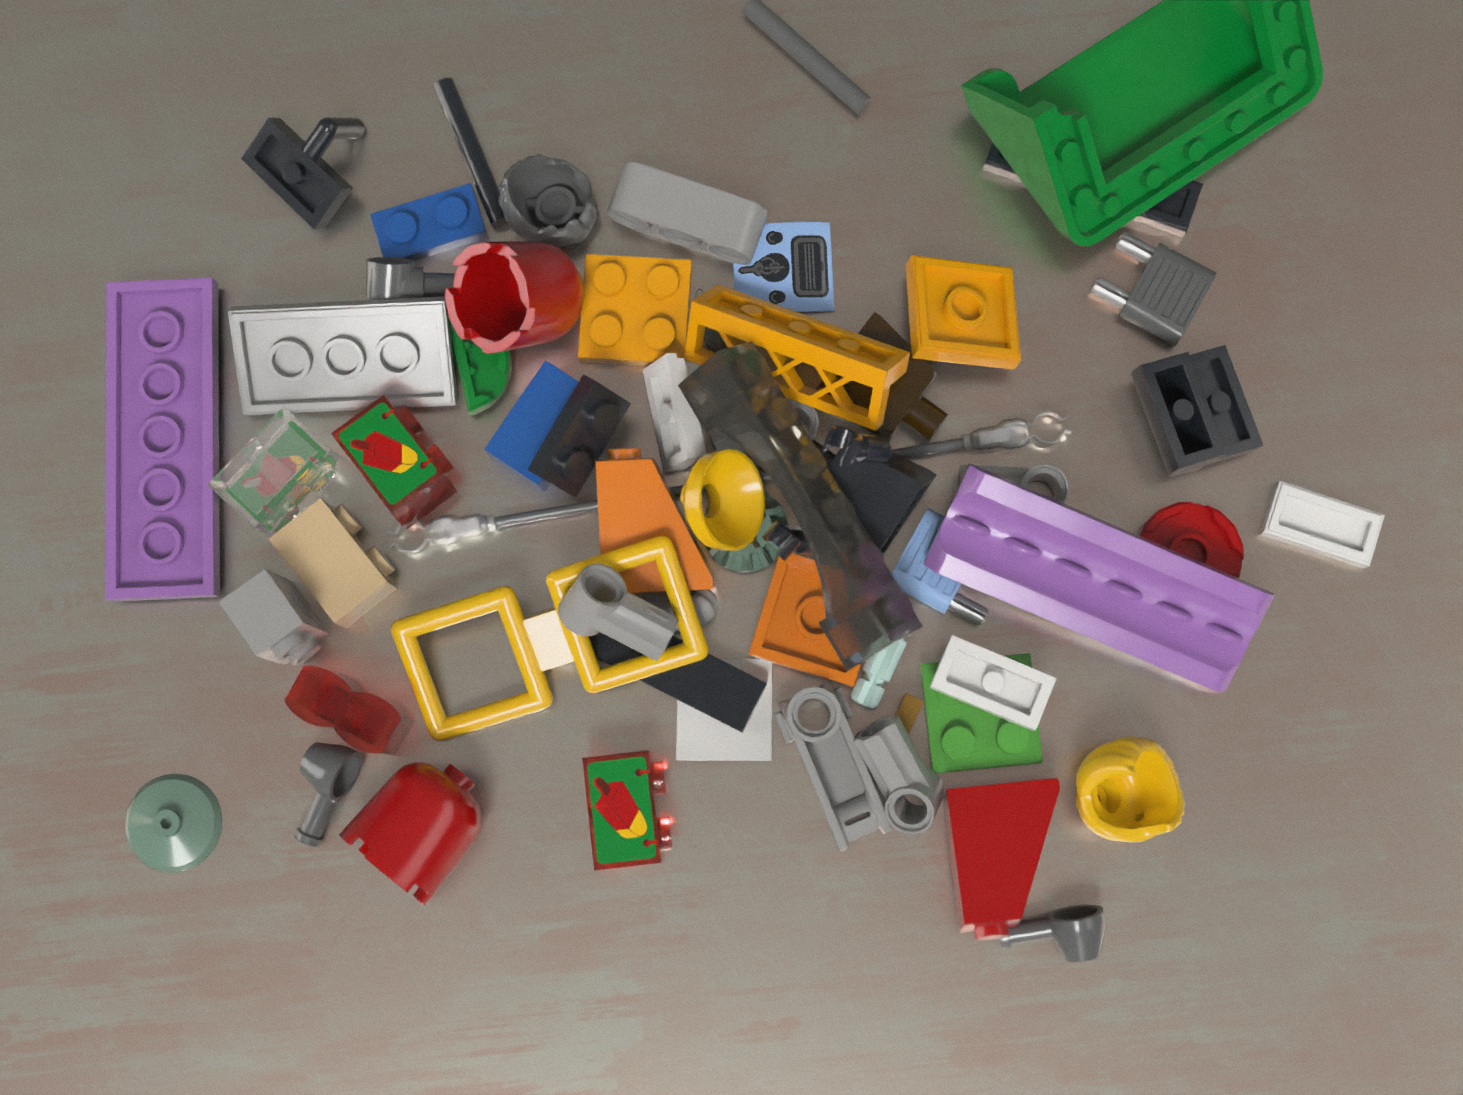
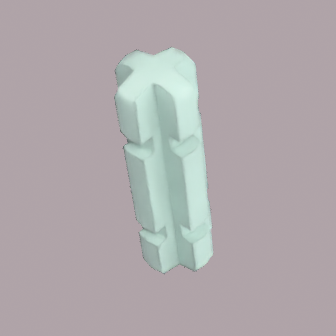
(877, 670)

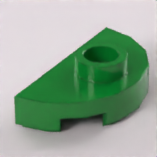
(481, 374)

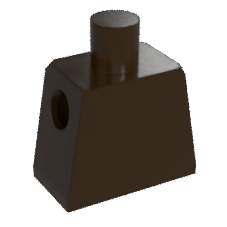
(906, 395)

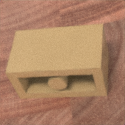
(334, 562)

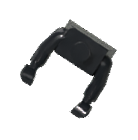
(874, 480)

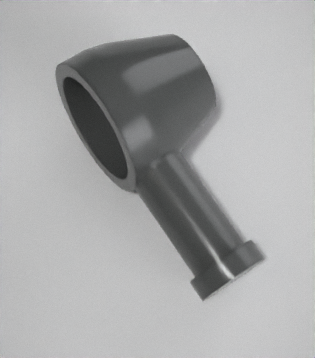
(332, 773)
(1074, 928)

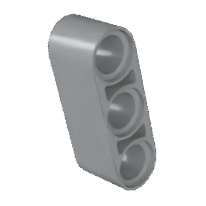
(687, 213)

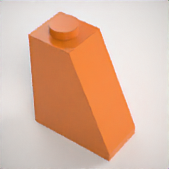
(641, 506)

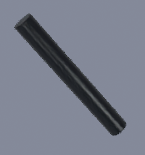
(470, 149)

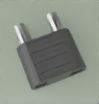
(1164, 293)

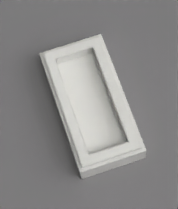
(1322, 524)

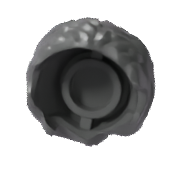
(548, 201)

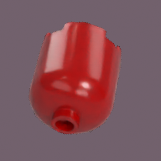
(514, 294)
(418, 826)

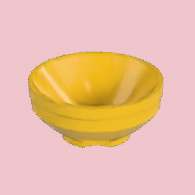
(734, 496)

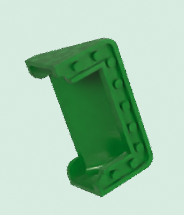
(1149, 107)

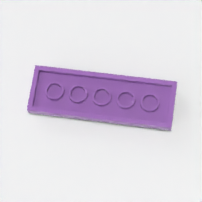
(162, 440)

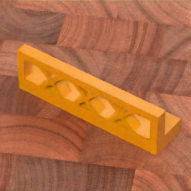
(805, 340)

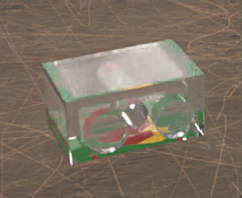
(276, 472)

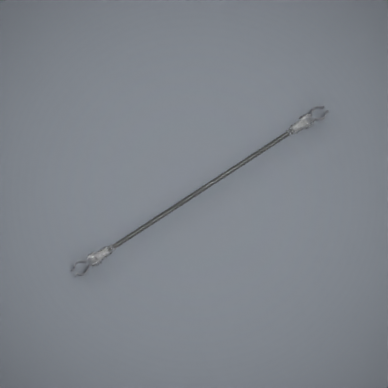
(451, 529)

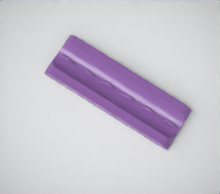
(1097, 579)

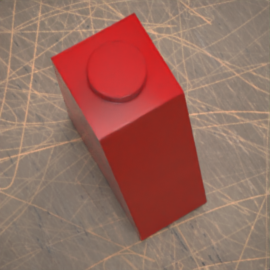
(995, 850)

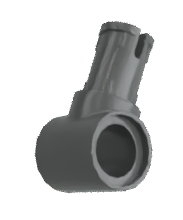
(401, 279)

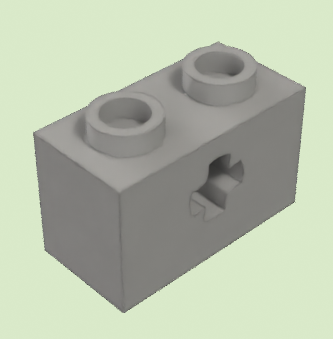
(274, 618)

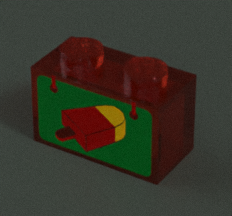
(395, 462)
(626, 809)

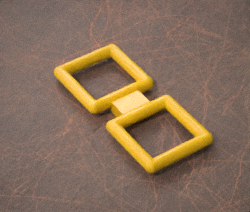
(545, 643)

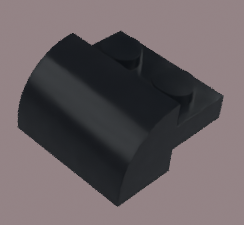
(1196, 409)

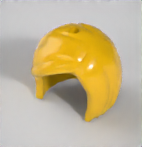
(1139, 788)

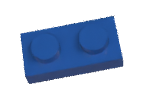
(430, 224)

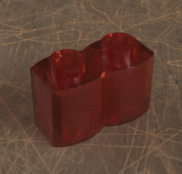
(356, 716)

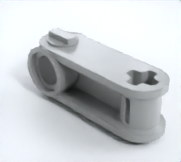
(834, 765)

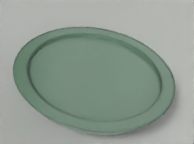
(173, 823)

